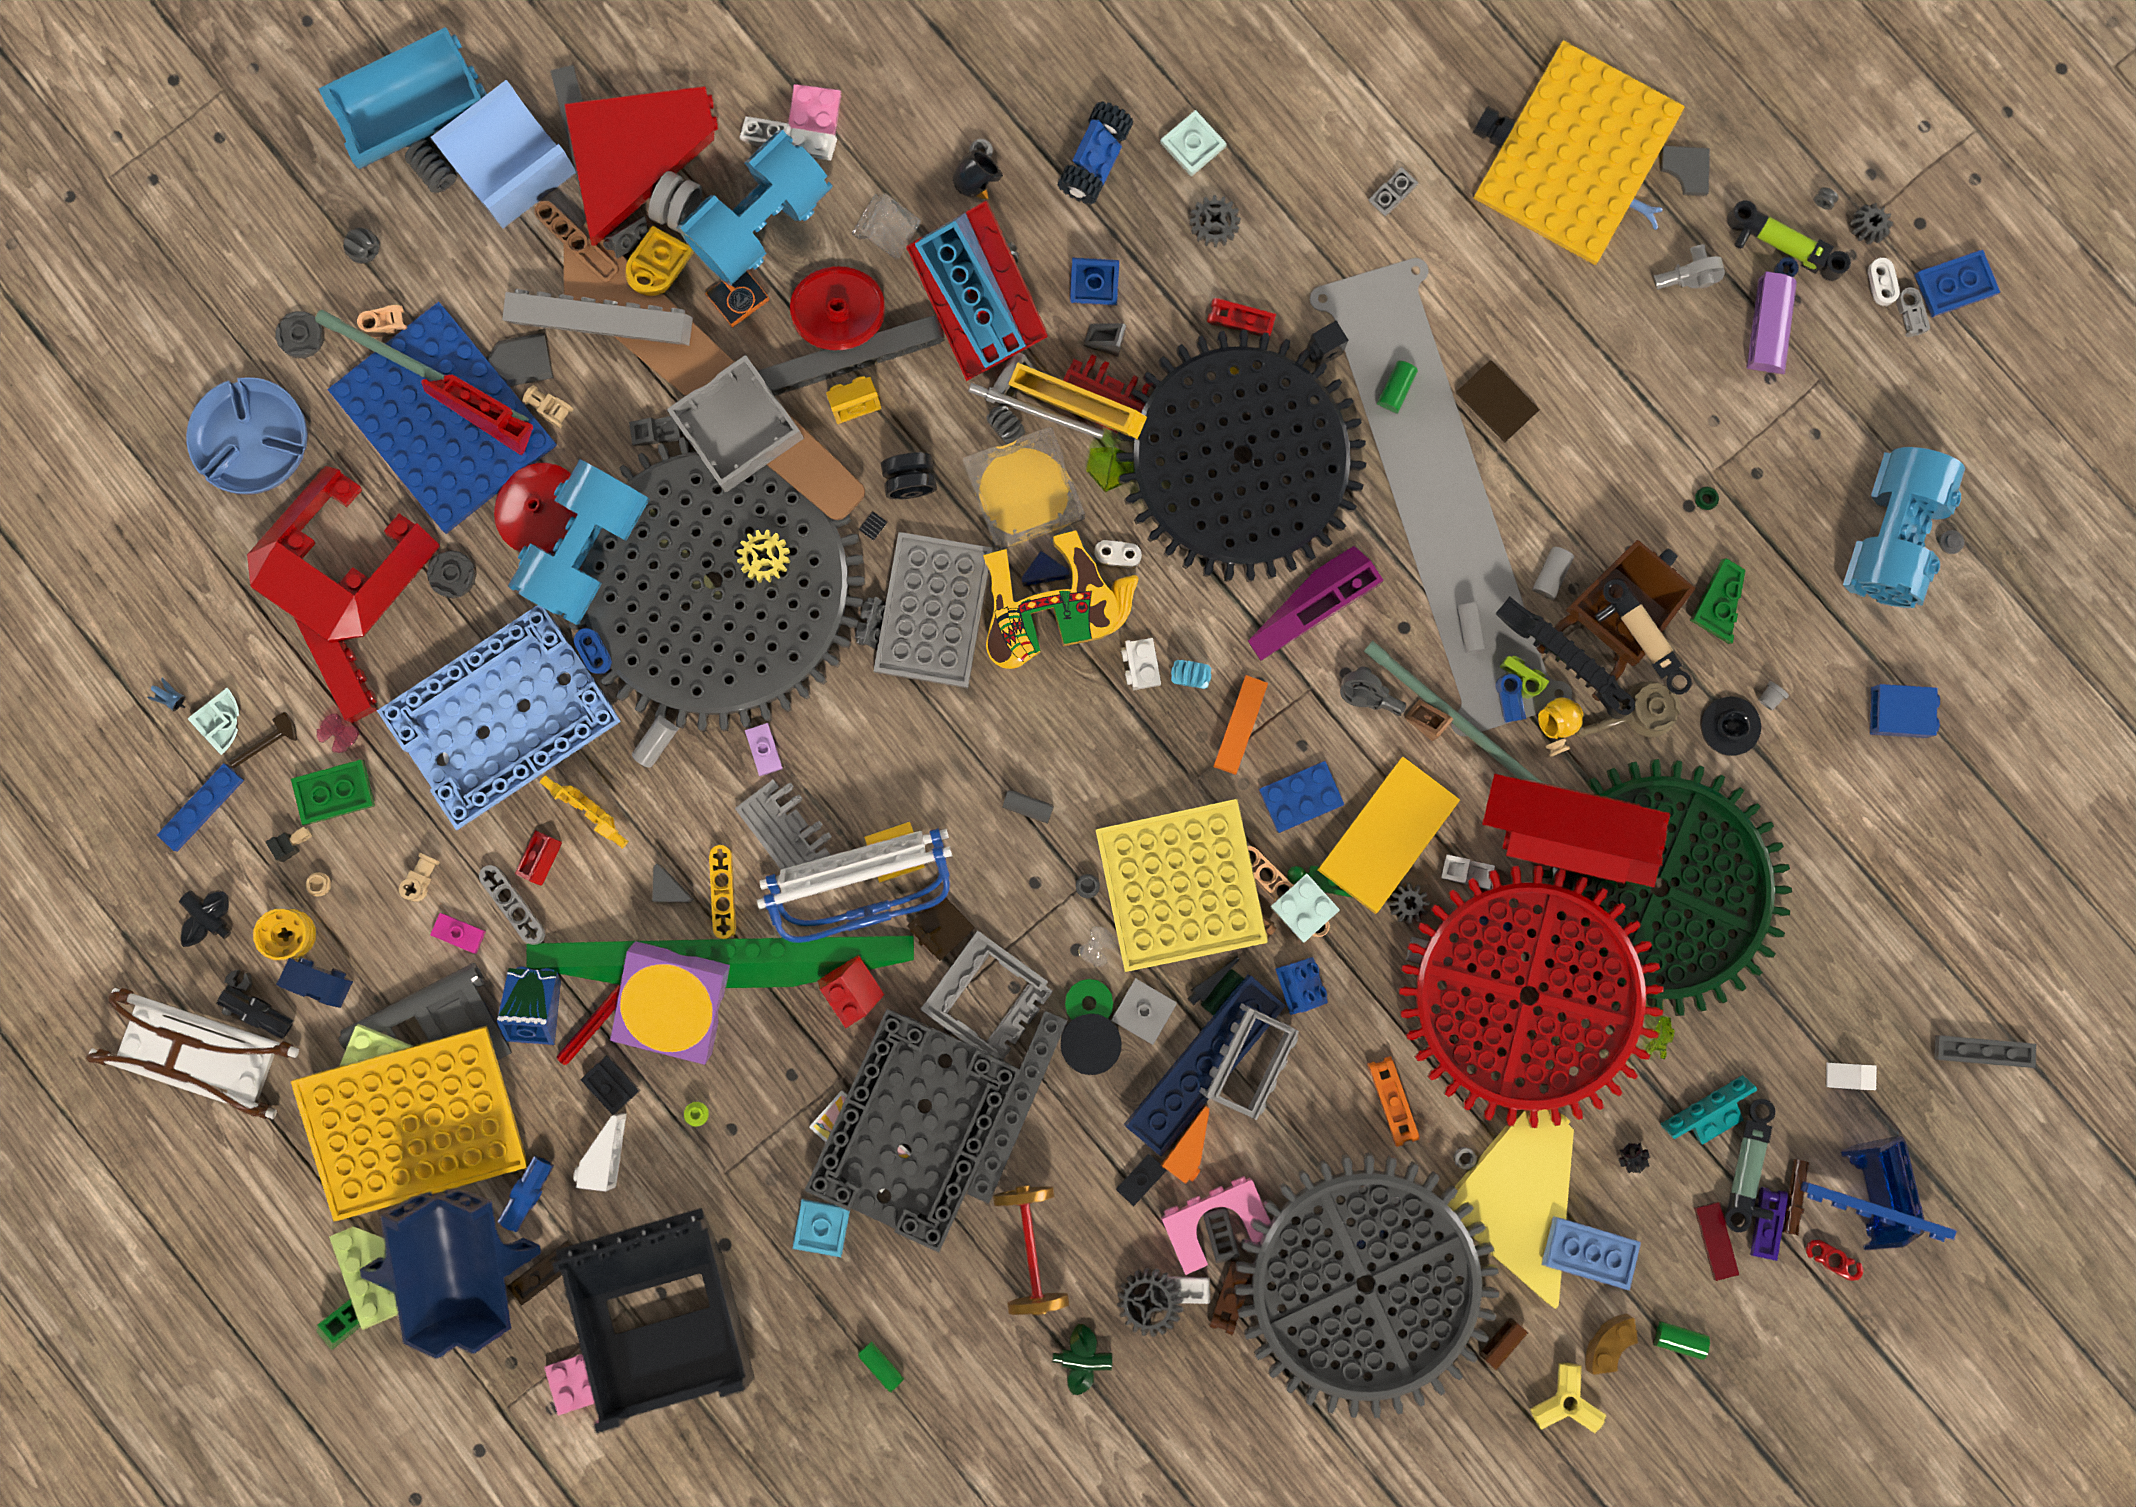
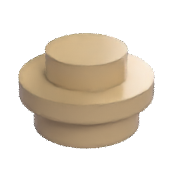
(318, 884)

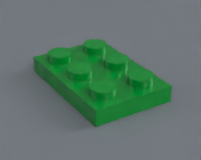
(333, 792)

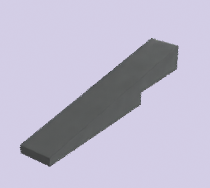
(567, 92)

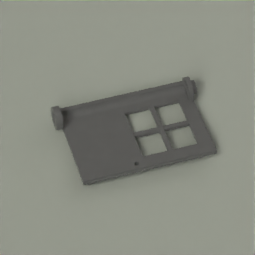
(441, 1010)

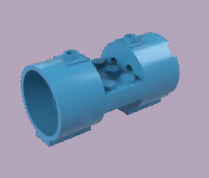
(786, 182)
(1914, 488)
(556, 579)

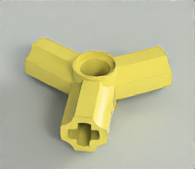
(1568, 1386)

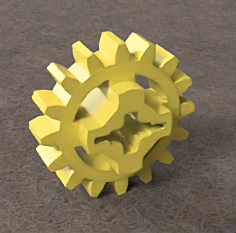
(758, 564)

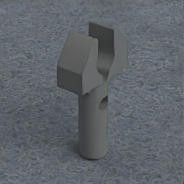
(231, 979)

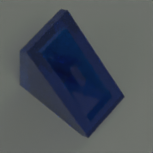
(1044, 570)

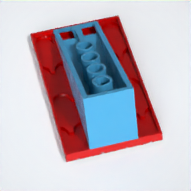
(977, 290)

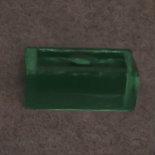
(1222, 992)

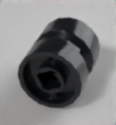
(1494, 127)

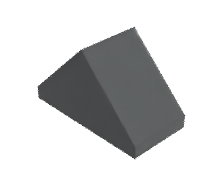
(1106, 337)
(667, 889)

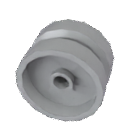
(674, 200)

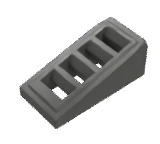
(1215, 1247)

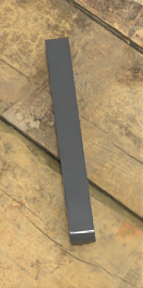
(833, 363)

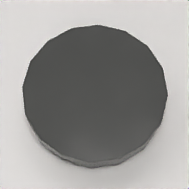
(299, 335)
(451, 574)

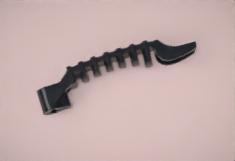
(1606, 687)

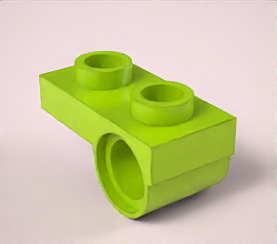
(1516, 666)

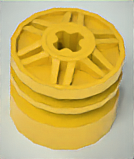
(270, 931)

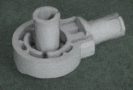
(1698, 274)

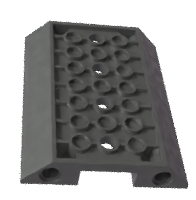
(885, 1113)

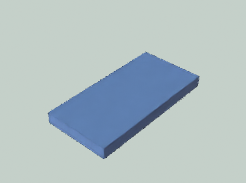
(1591, 1253)

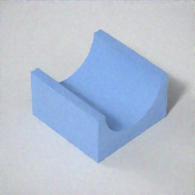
(503, 154)

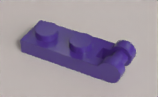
(1766, 1232)

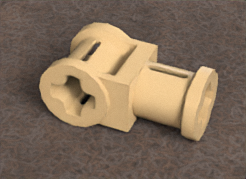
(550, 407)
(418, 879)

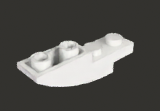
(817, 144)

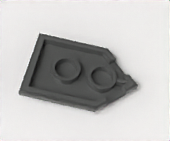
(522, 359)

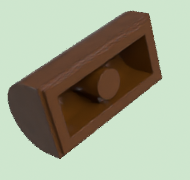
(1503, 1343)

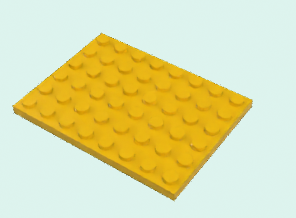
(1579, 152)
(409, 1123)

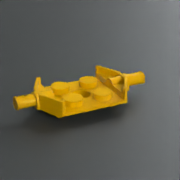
(574, 797)

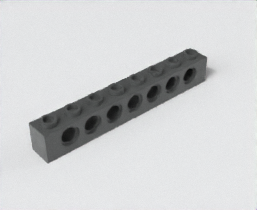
(1017, 1107)

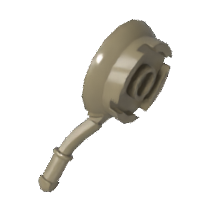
(1653, 714)

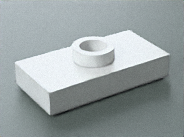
(1192, 1289)

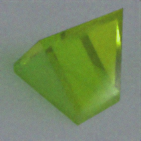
(1105, 469)

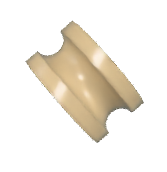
(1557, 747)

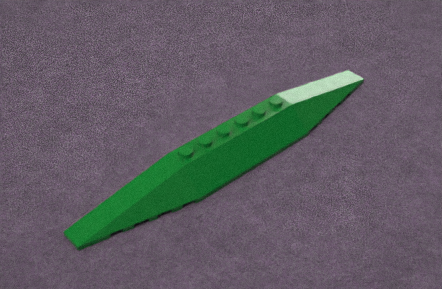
(751, 961)

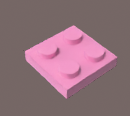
(814, 109)
(569, 1384)

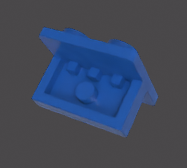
(1302, 986)

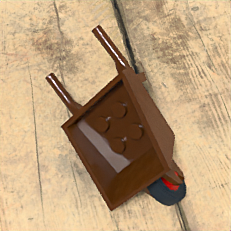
(1655, 586)

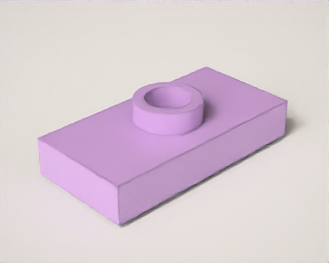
(763, 749)

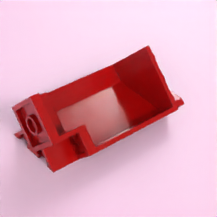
(1577, 830)

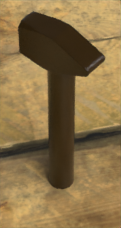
(284, 727)

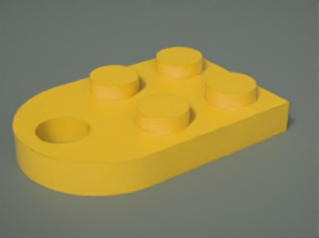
(658, 260)

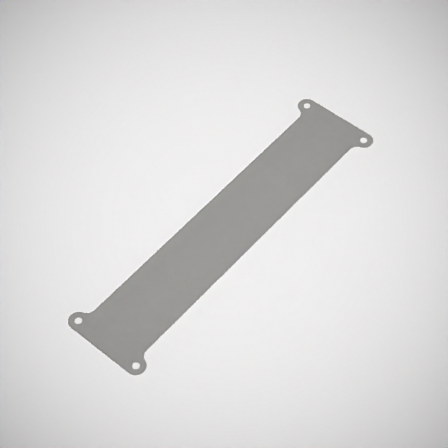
(1435, 483)

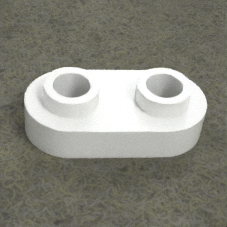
(1886, 282)
(1117, 556)

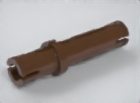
(1795, 1197)

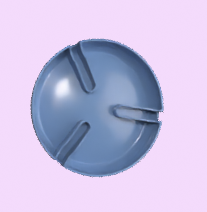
(246, 436)

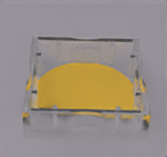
(1023, 489)

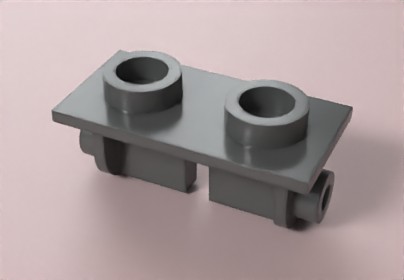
(627, 238)
(869, 632)

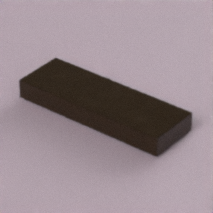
(536, 1278)

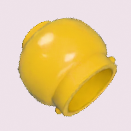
(1560, 718)

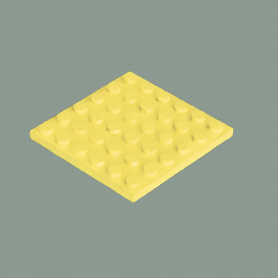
(1181, 885)

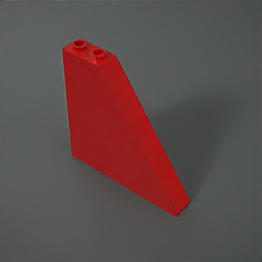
(630, 144)

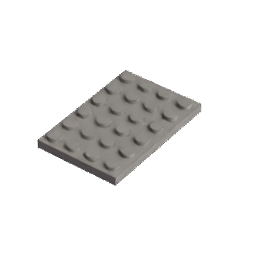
(932, 610)

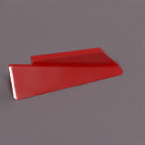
(481, 411)

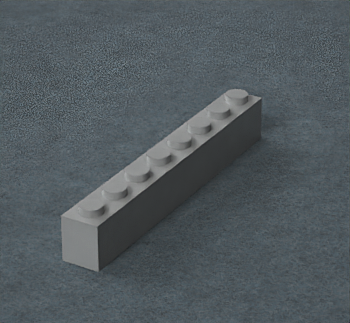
(597, 318)

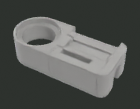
(1913, 315)

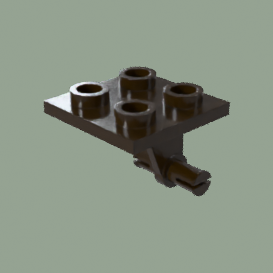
(940, 928)

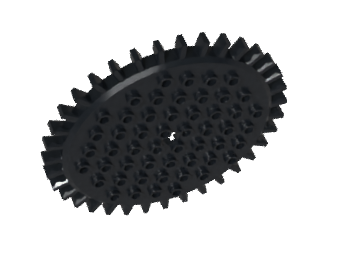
(1182, 524)

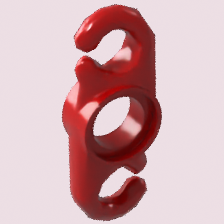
(1842, 1268)

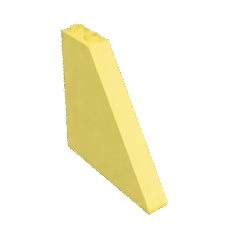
(1517, 1193)

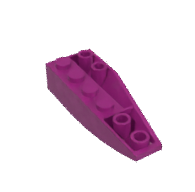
(1317, 599)

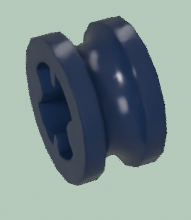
(1792, 263)

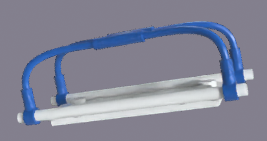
(854, 867)

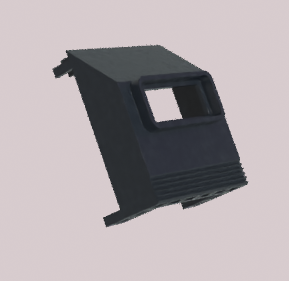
(667, 1358)

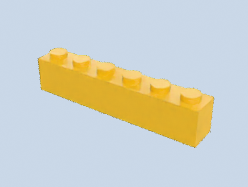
(1077, 400)

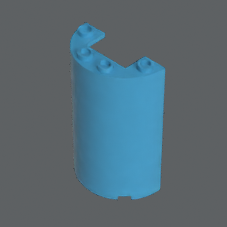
(402, 97)

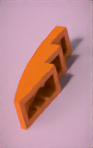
(1240, 725)

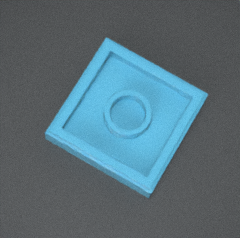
(821, 1228)

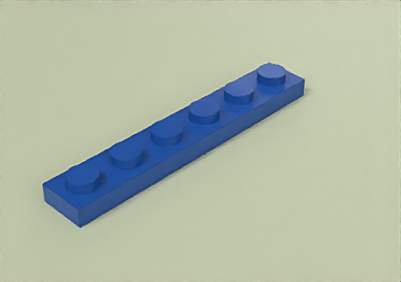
(1887, 1215)

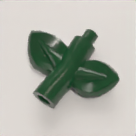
(1082, 1360)

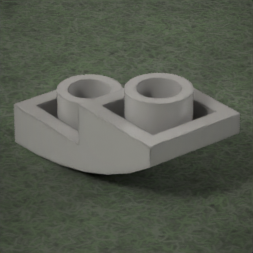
(1393, 192)

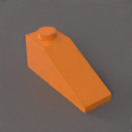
(1187, 1152)

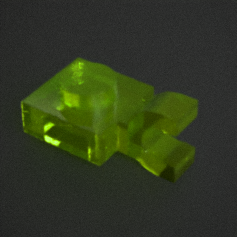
(1666, 1035)

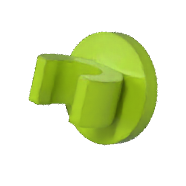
(696, 1114)

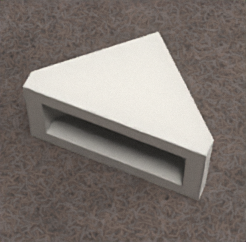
(1851, 1076)

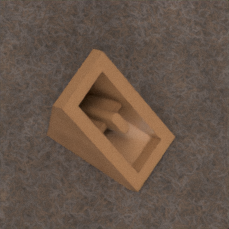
(1428, 719)

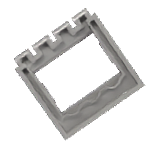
(960, 976)

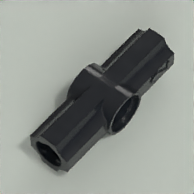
(255, 1011)

